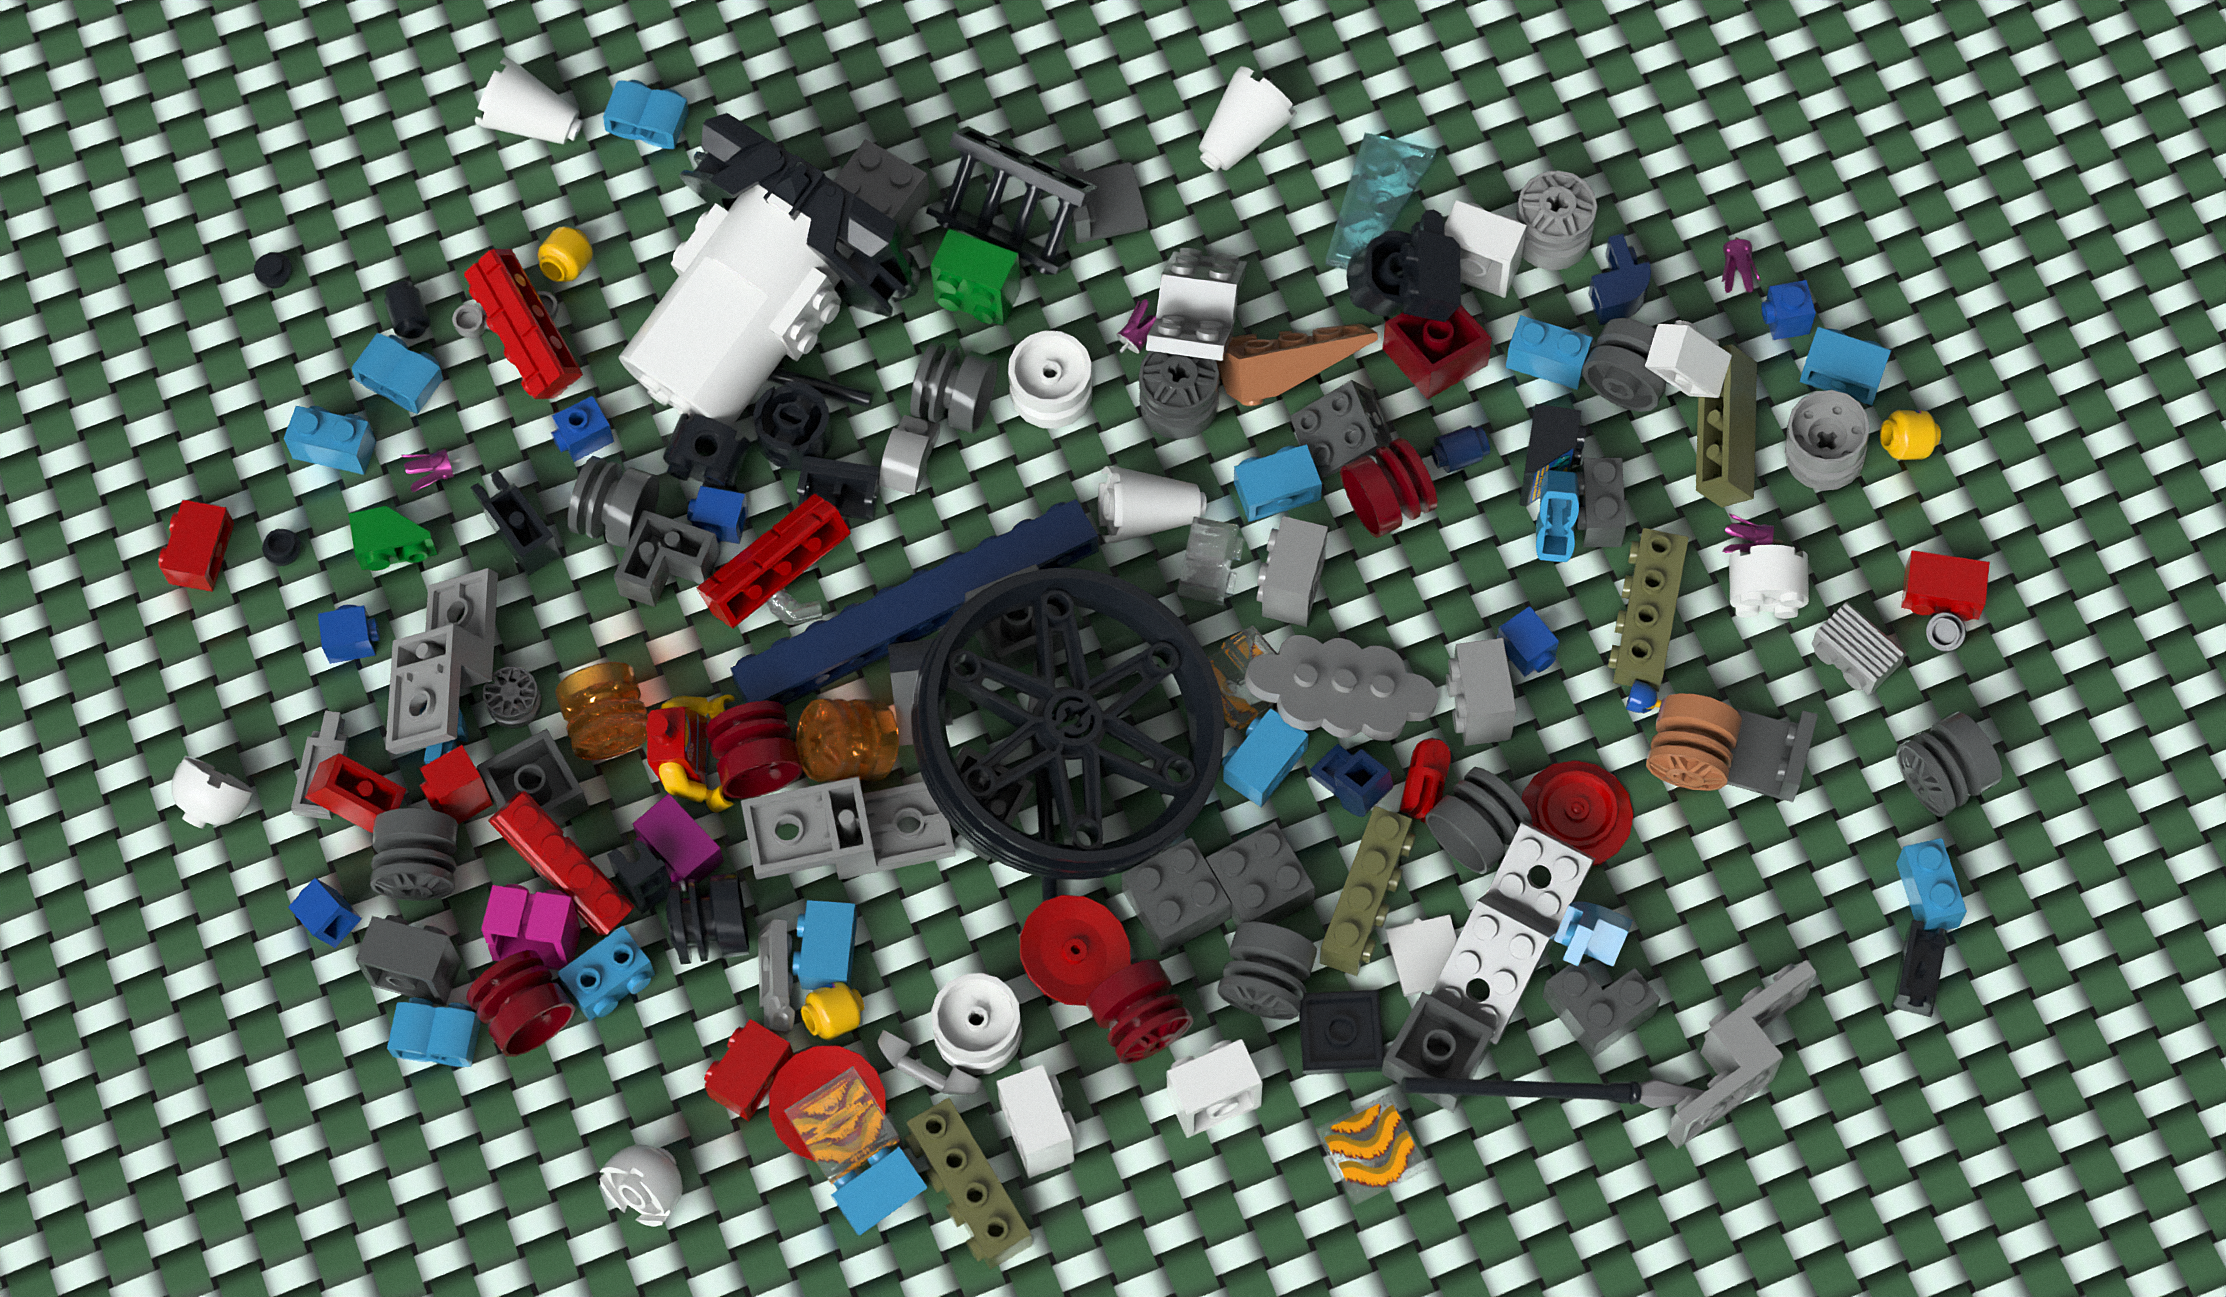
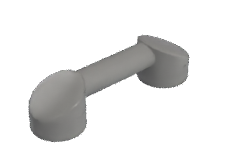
(472, 324)
(956, 1084)

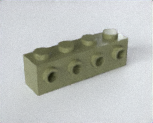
(1728, 435)
(1650, 608)
(1366, 890)
(969, 1184)

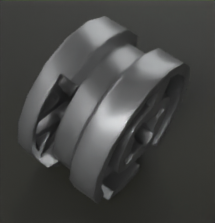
(513, 697)

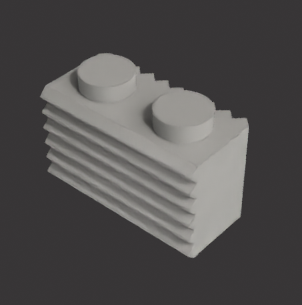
(1857, 649)

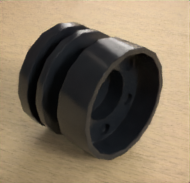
(708, 918)

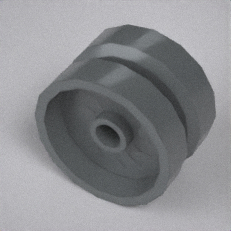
(1618, 366)

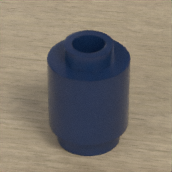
(1460, 448)

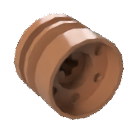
(1694, 742)

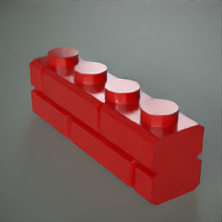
(522, 324)
(773, 560)
(561, 862)

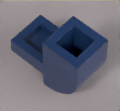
(1623, 288)
(1354, 779)

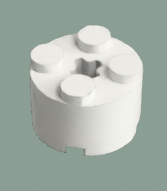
(1768, 581)

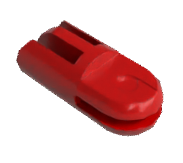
(1425, 778)

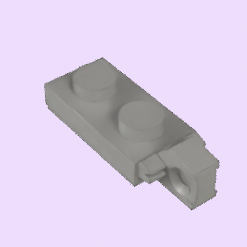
(318, 748)
(774, 978)

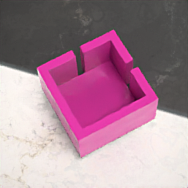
(531, 922)

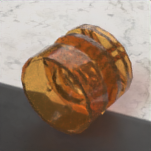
(603, 710)
(847, 740)

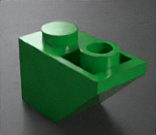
(388, 538)

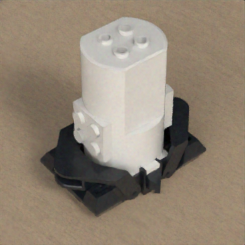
(761, 273)

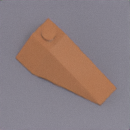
(1270, 367)

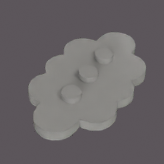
(1341, 687)

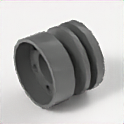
(946, 384)
(1176, 407)
(610, 501)
(1949, 763)
(1477, 820)
(414, 854)
(1267, 970)

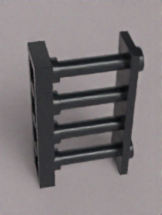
(1038, 178)

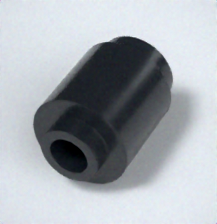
(406, 310)

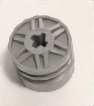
(1559, 237)
(1827, 421)

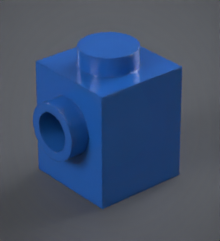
(1788, 310)
(581, 429)
(719, 513)
(348, 633)
(1528, 642)
(324, 912)

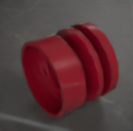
(1389, 487)
(754, 749)
(520, 1003)
(1139, 1011)

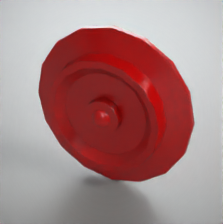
(1581, 807)
(1072, 947)
(807, 1073)

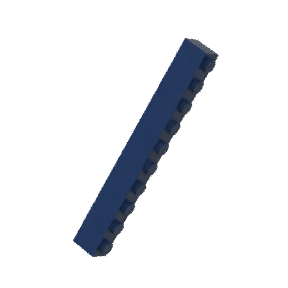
(910, 610)

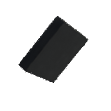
(1341, 1032)

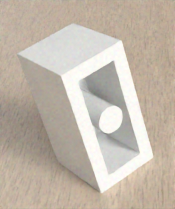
(1688, 359)

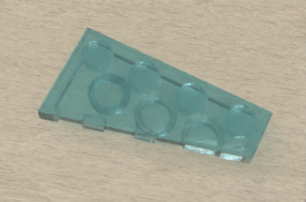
(1377, 193)

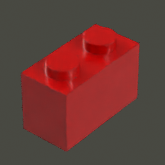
(196, 545)
(1945, 585)
(455, 786)
(353, 791)
(747, 1069)

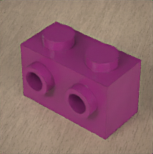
(678, 842)

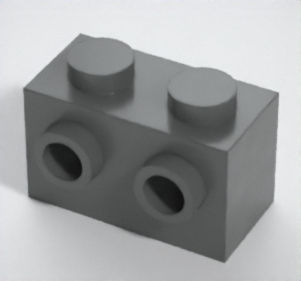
(1602, 502)

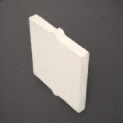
(1421, 952)

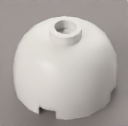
(208, 794)
(643, 1180)

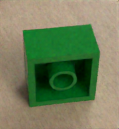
(975, 277)

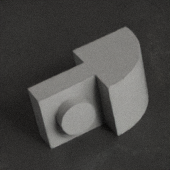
(907, 454)

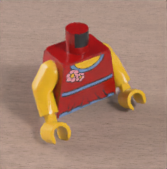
(680, 748)

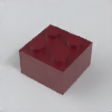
(1437, 352)

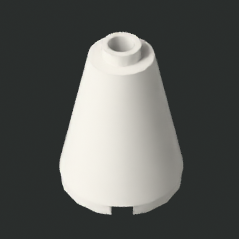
(526, 107)
(1244, 120)
(1145, 503)

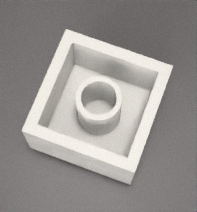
(1488, 246)
(1213, 1087)
(1035, 1120)

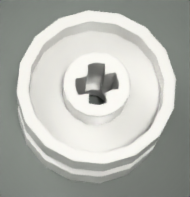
(1050, 379)
(970, 1001)

